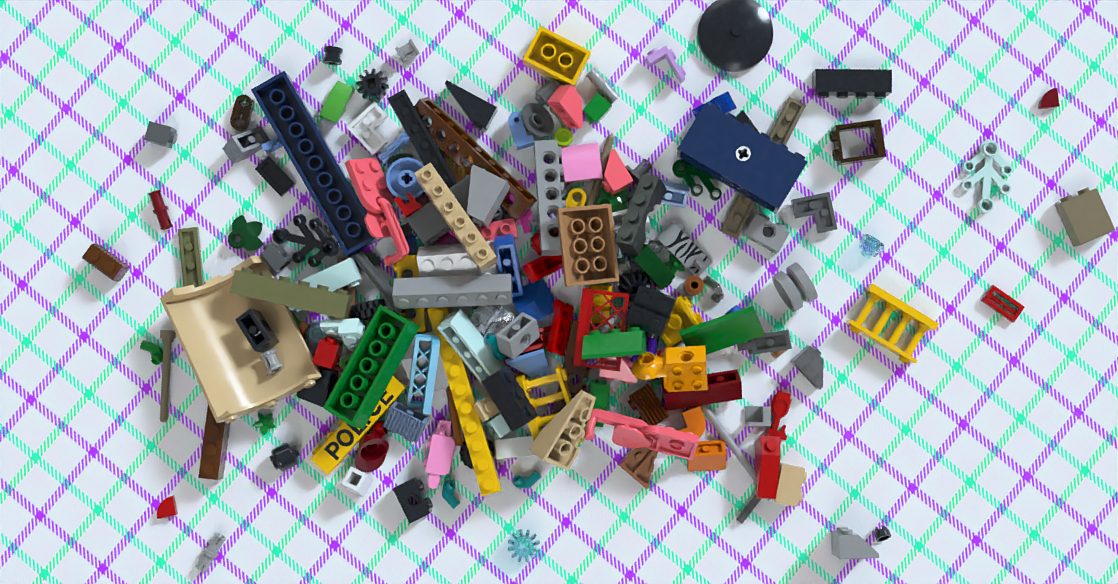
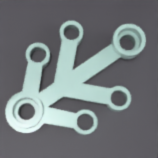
(987, 174)

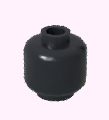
(284, 457)

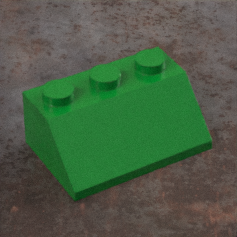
(614, 343)

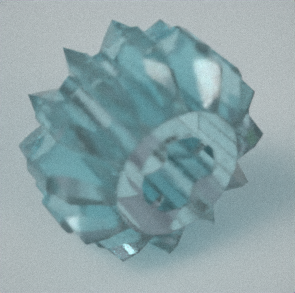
(523, 552)

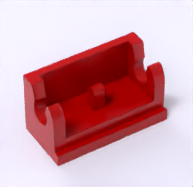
(408, 208)

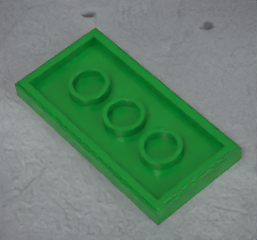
(724, 331)

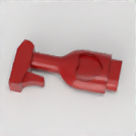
(779, 408)

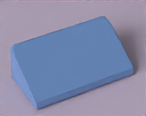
(675, 194)

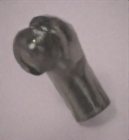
(715, 287)

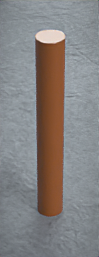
(454, 419)

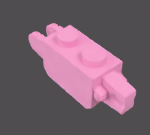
(441, 453)

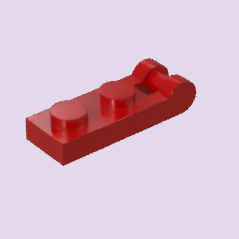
(560, 328)

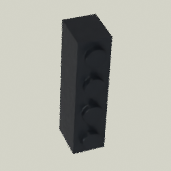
(851, 83)

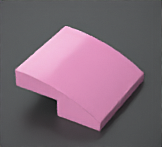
(581, 163)

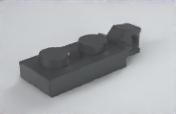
(768, 343)

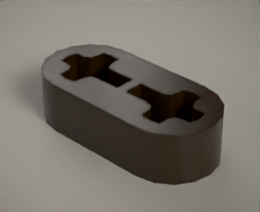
(246, 114)

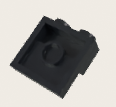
(651, 311)

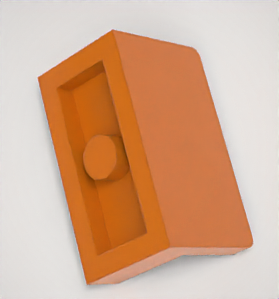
(708, 456)

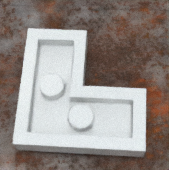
(364, 128)

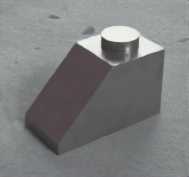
(245, 144)
(810, 365)

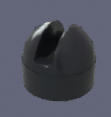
(882, 534)

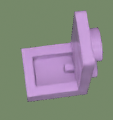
(657, 55)

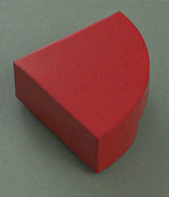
(167, 508)

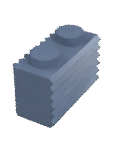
(405, 422)

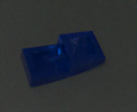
(724, 101)

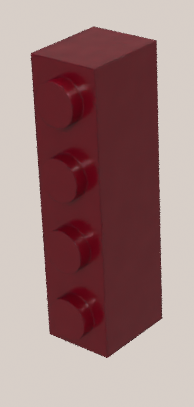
(721, 388)

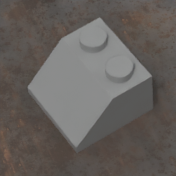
(850, 545)

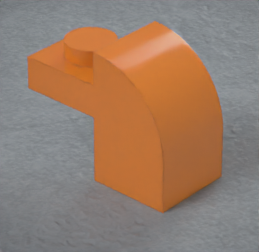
(694, 421)

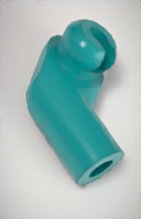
(492, 341)
(526, 482)
(448, 493)

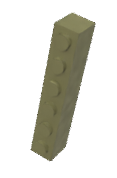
(291, 294)

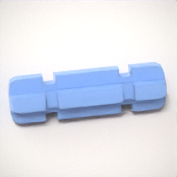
(394, 147)

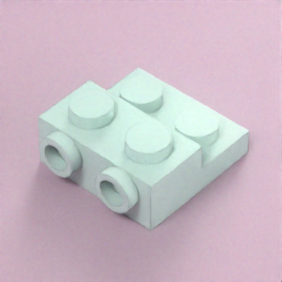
(344, 330)

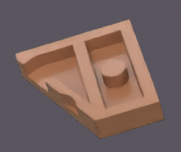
(639, 464)

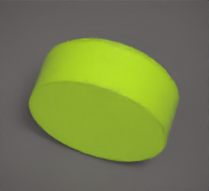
(563, 136)

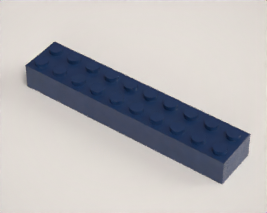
(315, 162)

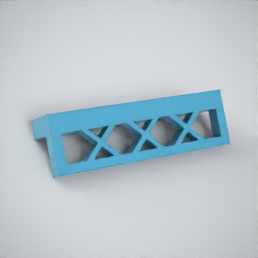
(430, 375)

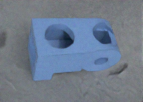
(519, 133)

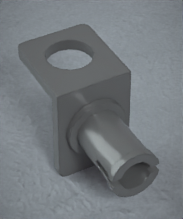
(637, 172)

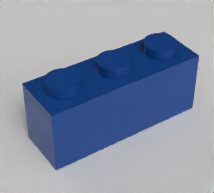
(508, 261)

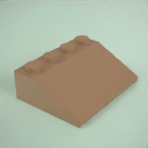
(587, 245)

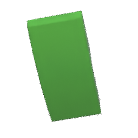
(336, 101)

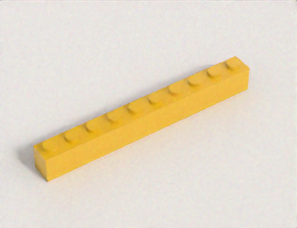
(464, 401)

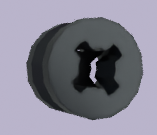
(332, 55)

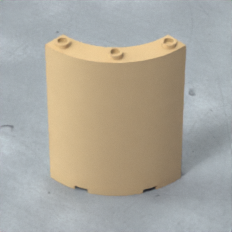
(222, 357)

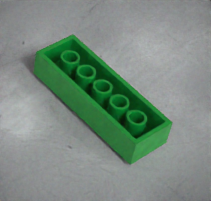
(371, 367)

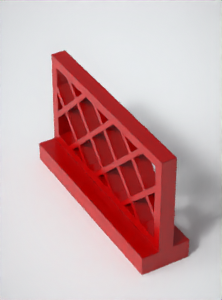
(585, 321)

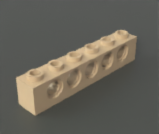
(456, 217)

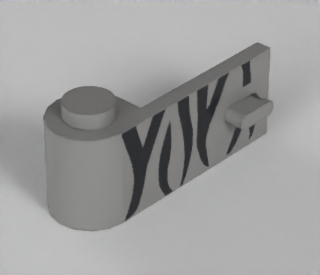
(684, 249)

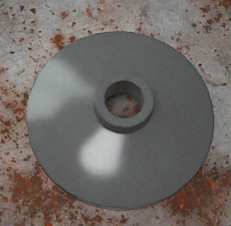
(537, 120)

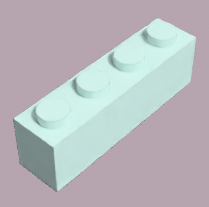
(336, 277)
(469, 345)

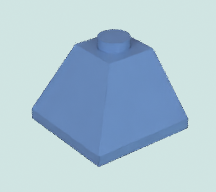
(531, 363)

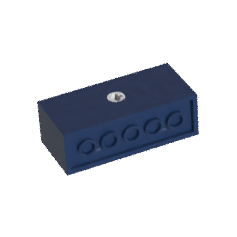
(718, 142)

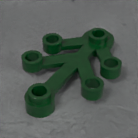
(705, 178)

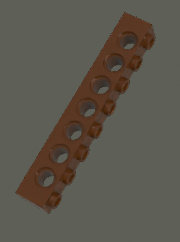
(468, 147)

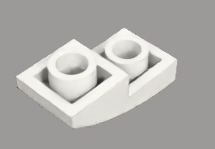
(513, 447)

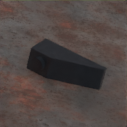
(476, 109)

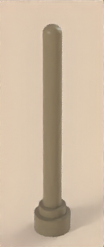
(604, 159)
(167, 337)

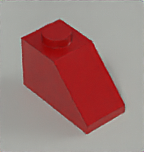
(328, 352)

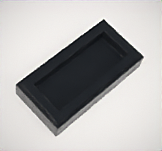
(275, 176)

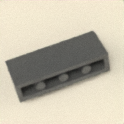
(428, 222)

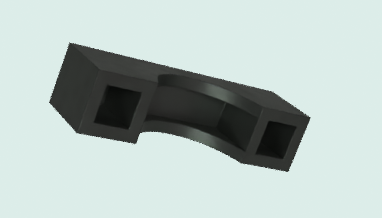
(632, 230)

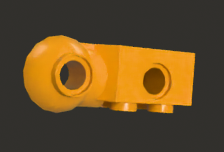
(679, 366)

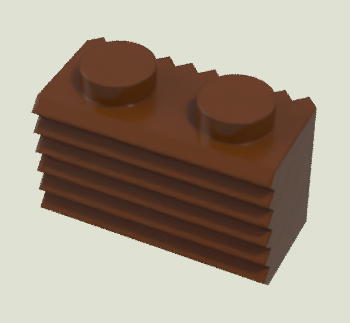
(106, 262)
(647, 405)

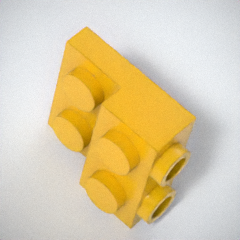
(680, 319)

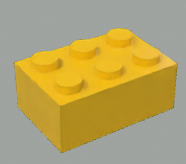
(556, 57)

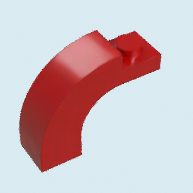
(542, 267)

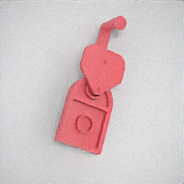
(377, 199)
(636, 433)

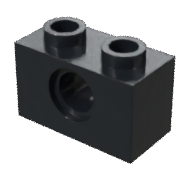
(257, 330)
(413, 511)

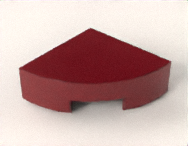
(1049, 99)

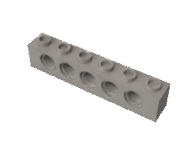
(548, 150)

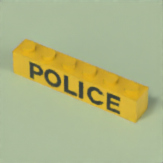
(347, 437)

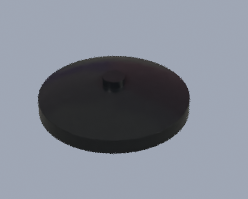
(735, 34)

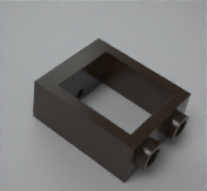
(876, 138)

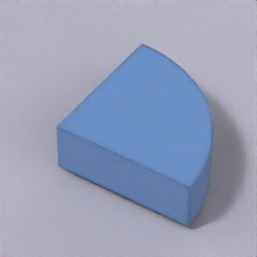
(272, 145)

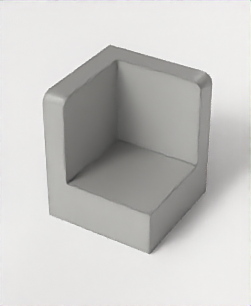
(758, 416)

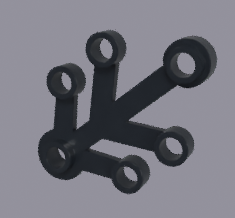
(283, 235)

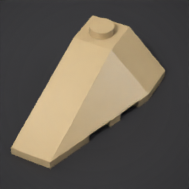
(560, 437)

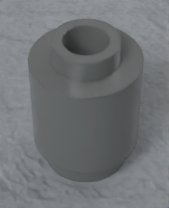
(546, 91)

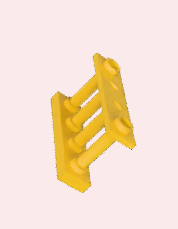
(908, 314)
(561, 376)

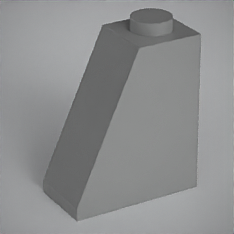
(485, 195)

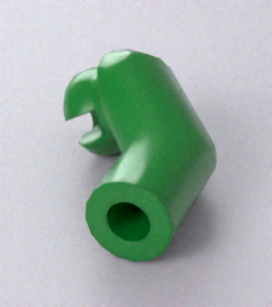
(155, 351)

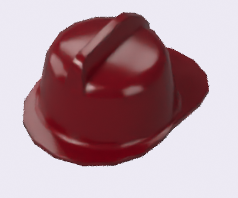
(371, 452)

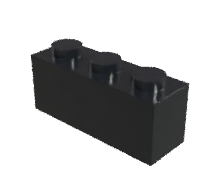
(509, 398)

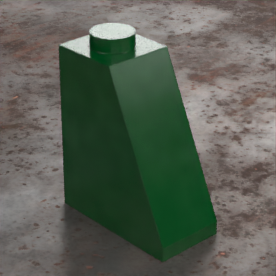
(652, 265)

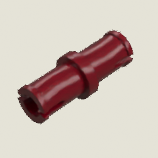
(160, 209)

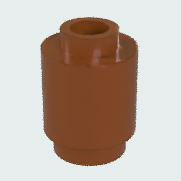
(687, 285)

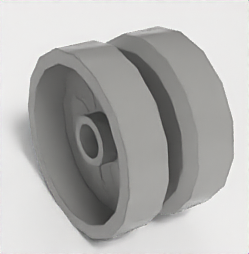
(794, 287)

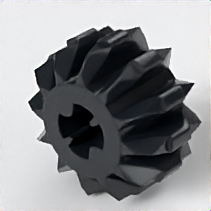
(373, 77)
(630, 283)

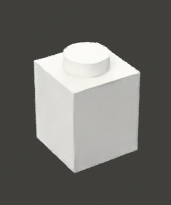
(357, 482)

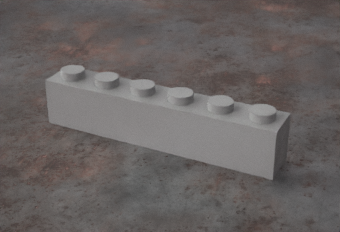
(452, 291)

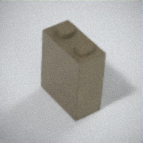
(1084, 216)

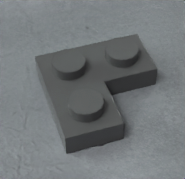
(819, 206)

